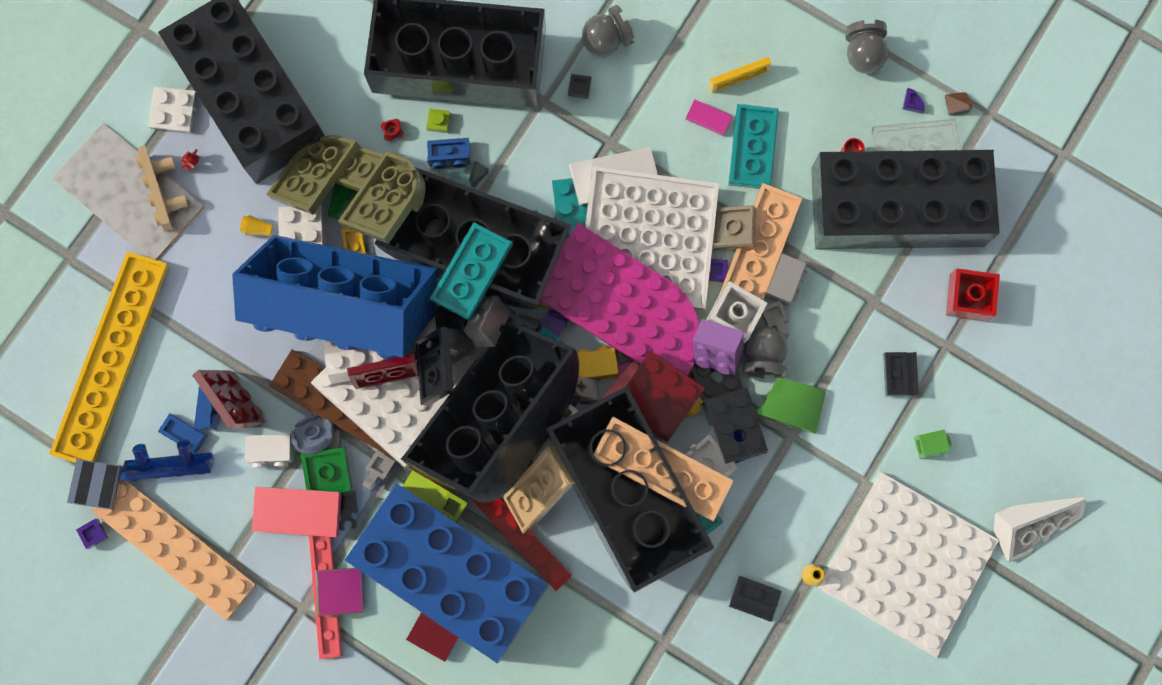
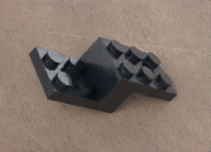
(438, 353)
(728, 410)

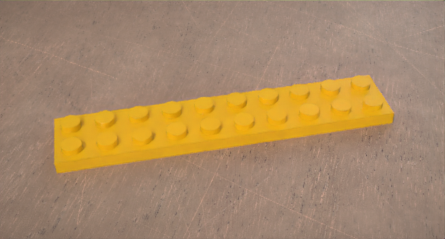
(109, 358)

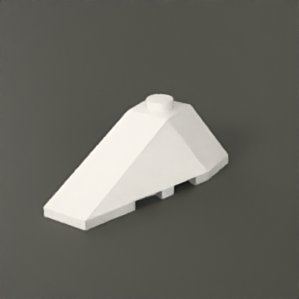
(1027, 524)

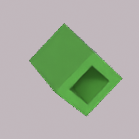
(932, 443)

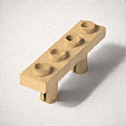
(149, 179)

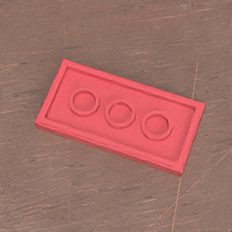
(296, 511)

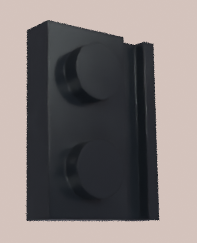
(901, 374)
(755, 598)

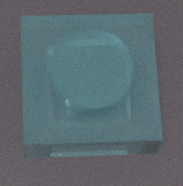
(456, 175)

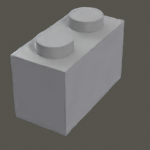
(786, 279)

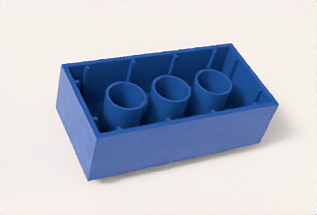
(335, 296)
(447, 573)

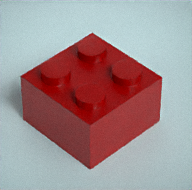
(973, 295)

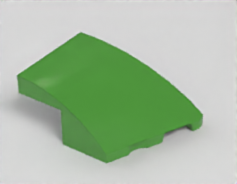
(793, 405)

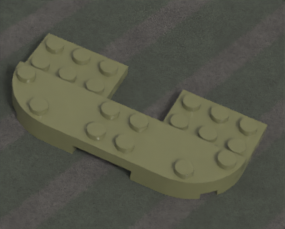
(385, 184)

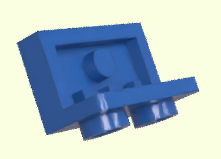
(448, 153)
(206, 415)

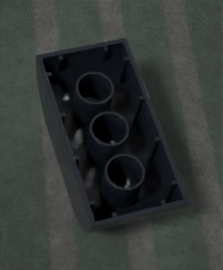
(446, 217)
(498, 414)
(637, 526)

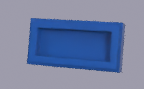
(178, 430)

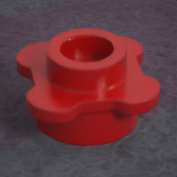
(388, 125)
(190, 160)

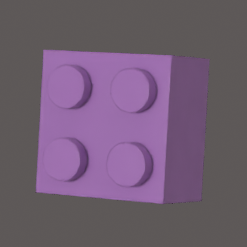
(718, 347)

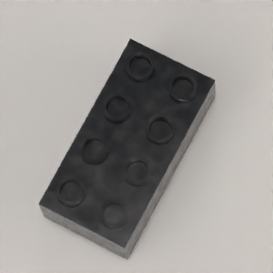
(456, 51)
(242, 86)
(904, 199)

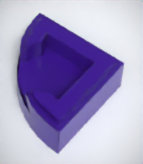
(913, 102)

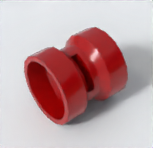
(853, 144)

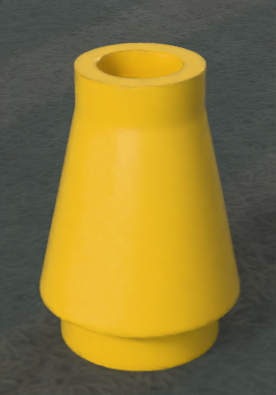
(254, 226)
(807, 575)

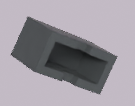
(486, 321)

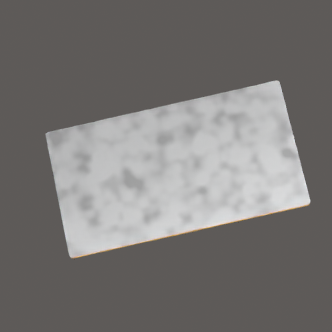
(111, 186)

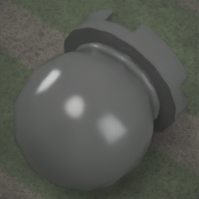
(605, 32)
(867, 45)
(766, 352)

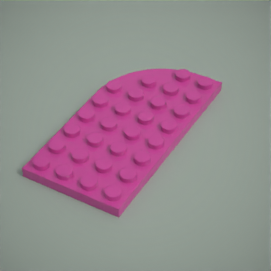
(621, 301)

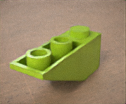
(436, 496)

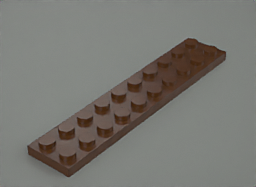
(295, 381)

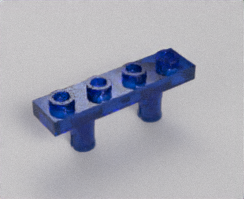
(184, 464)

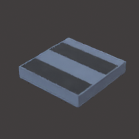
(94, 484)

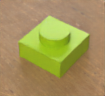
(438, 120)

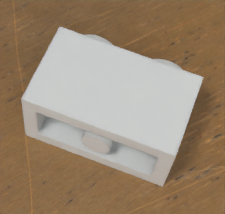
(269, 449)

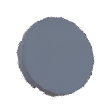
(312, 434)

